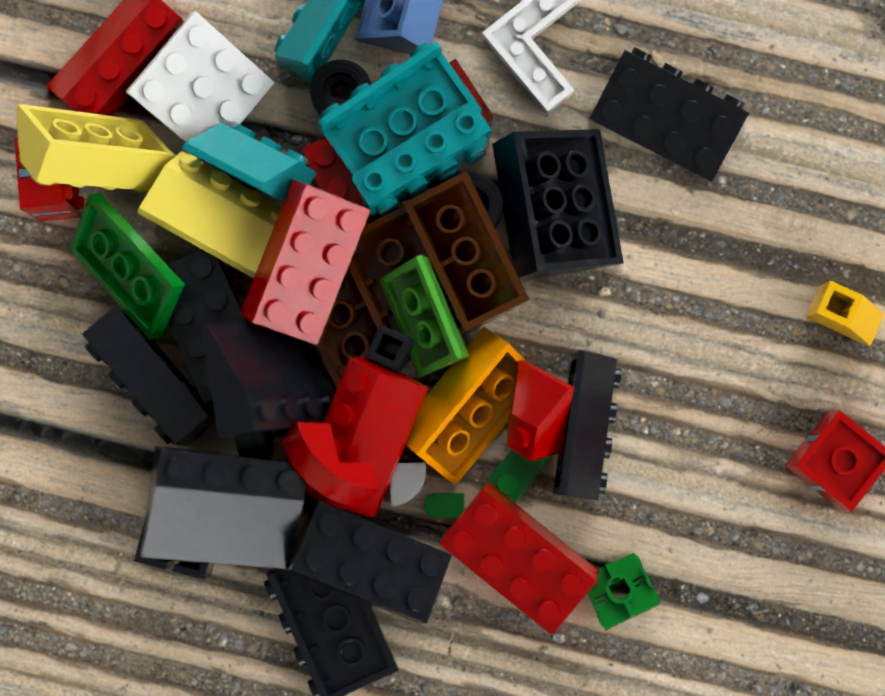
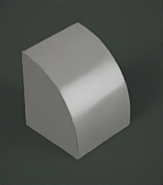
(407, 482)

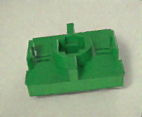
(638, 601)

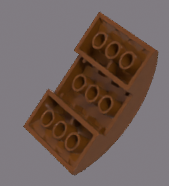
(464, 249)

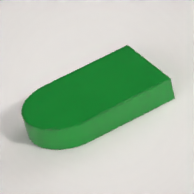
(444, 505)

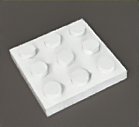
(199, 81)

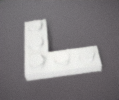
(513, 44)

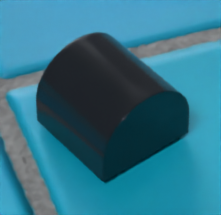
(390, 348)

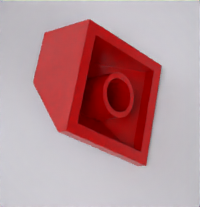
(538, 413)

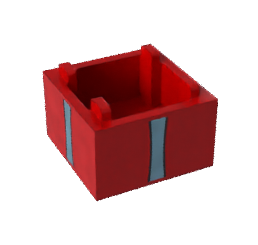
(46, 201)
(839, 460)

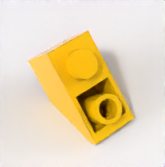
(845, 312)

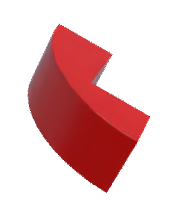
(316, 460)

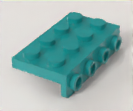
(394, 107)
(423, 159)

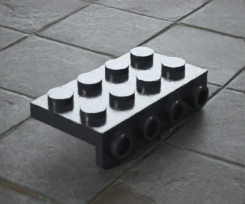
(669, 113)
(333, 634)

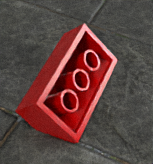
(114, 56)
(372, 423)

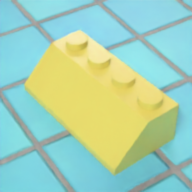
(89, 149)
(211, 212)

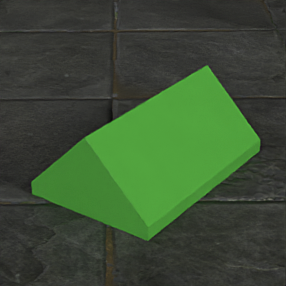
(424, 315)

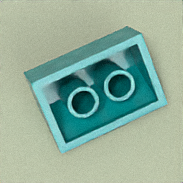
(314, 35)
(250, 160)

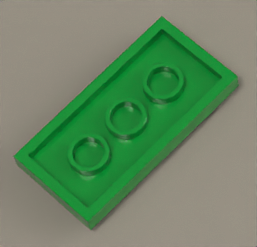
(126, 266)

